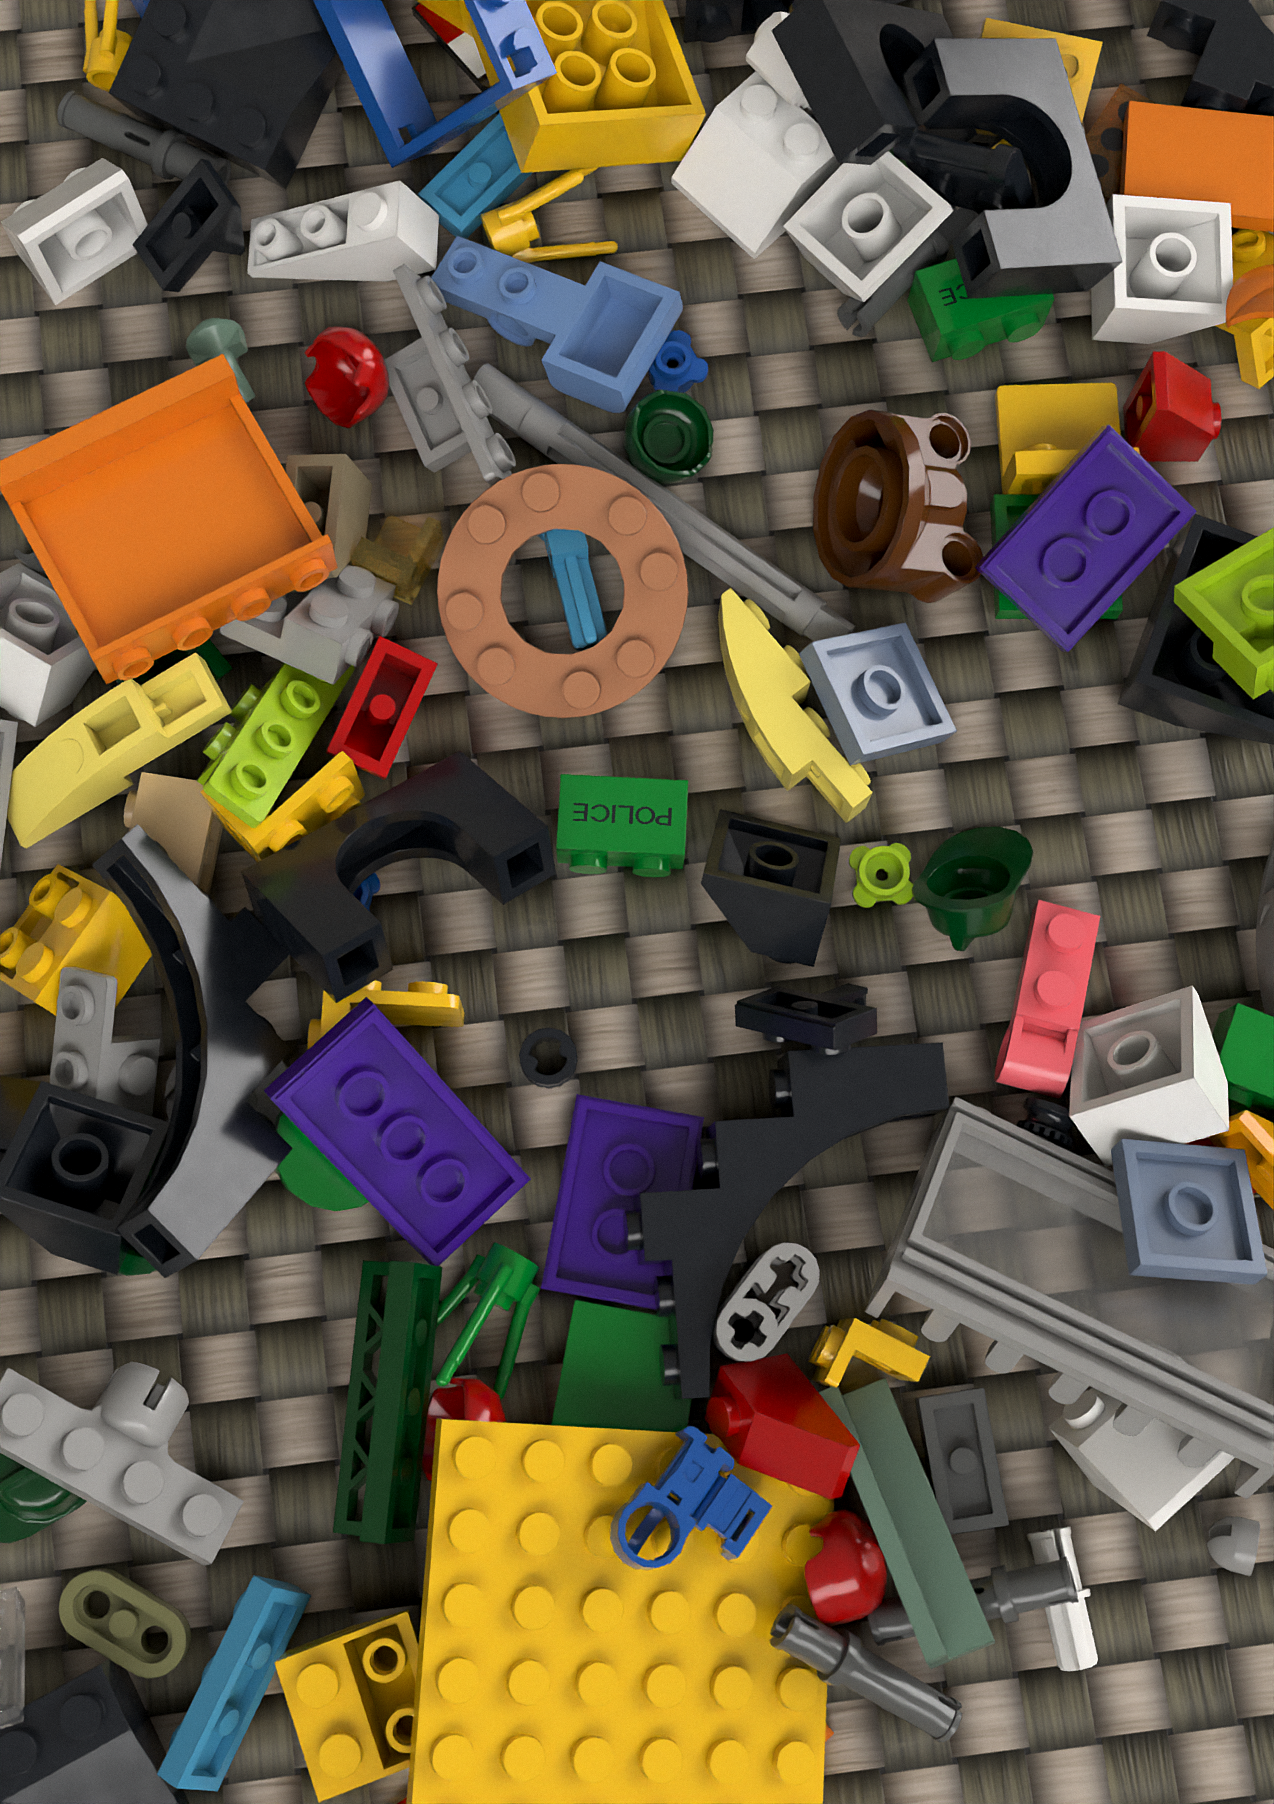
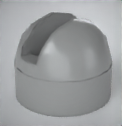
(1234, 1543)

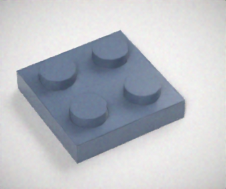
(877, 693)
(1187, 1212)

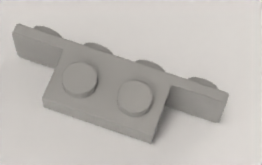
(435, 392)
(87, 1054)

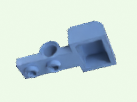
(597, 331)

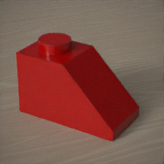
(1171, 411)
(382, 707)
(781, 1425)

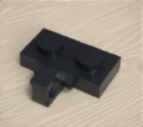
(823, 1020)

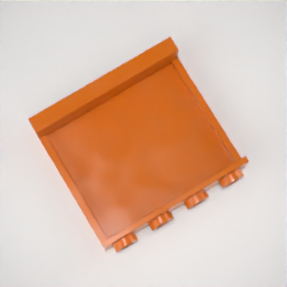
(164, 520)

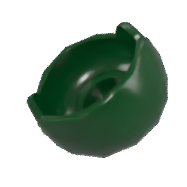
(668, 436)

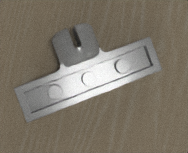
(119, 1456)

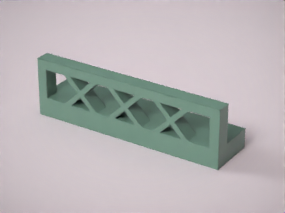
(910, 1526)

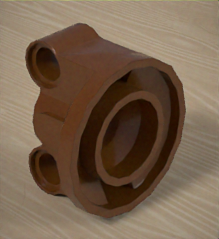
(896, 505)

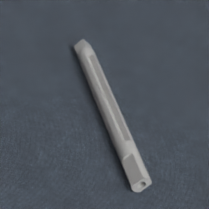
(696, 534)

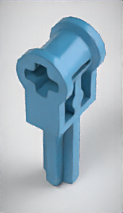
(575, 582)

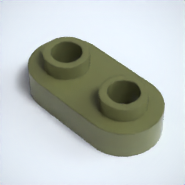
(124, 1629)

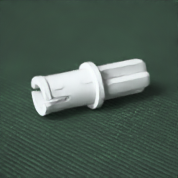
(1068, 1621)

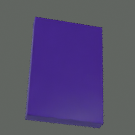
(1085, 538)
(609, 1160)

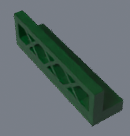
(397, 1403)

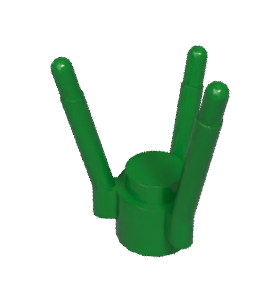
(502, 1279)

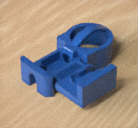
(701, 1502)

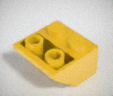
(70, 926)
(353, 1701)

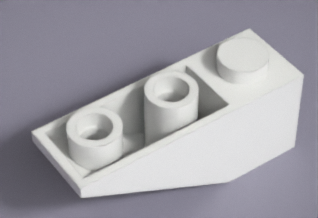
(347, 237)

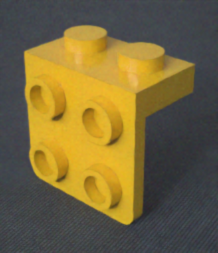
(422, 1005)

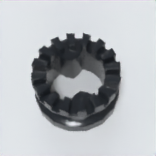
(530, 1064)
(1048, 1121)

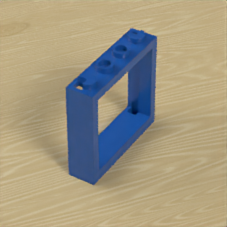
(392, 91)

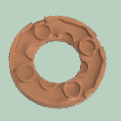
(473, 582)

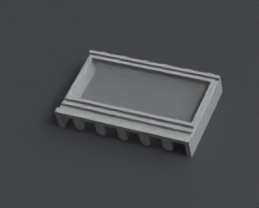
(1036, 1258)

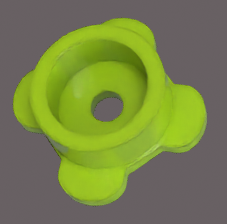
(891, 859)

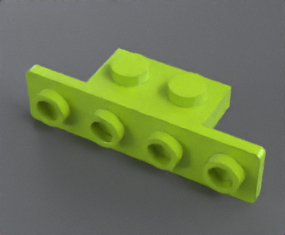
(266, 741)

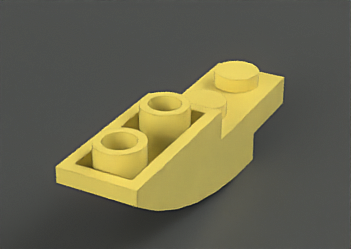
(767, 691)
(107, 741)

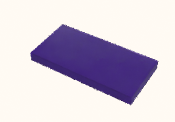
(397, 1133)

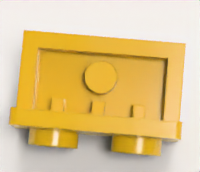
(878, 1344)

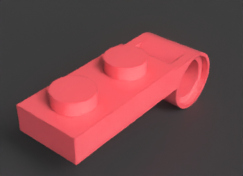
(1048, 1000)

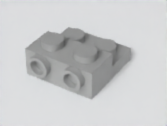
(323, 627)

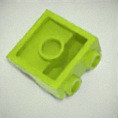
(1236, 611)

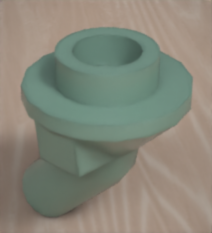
(220, 337)

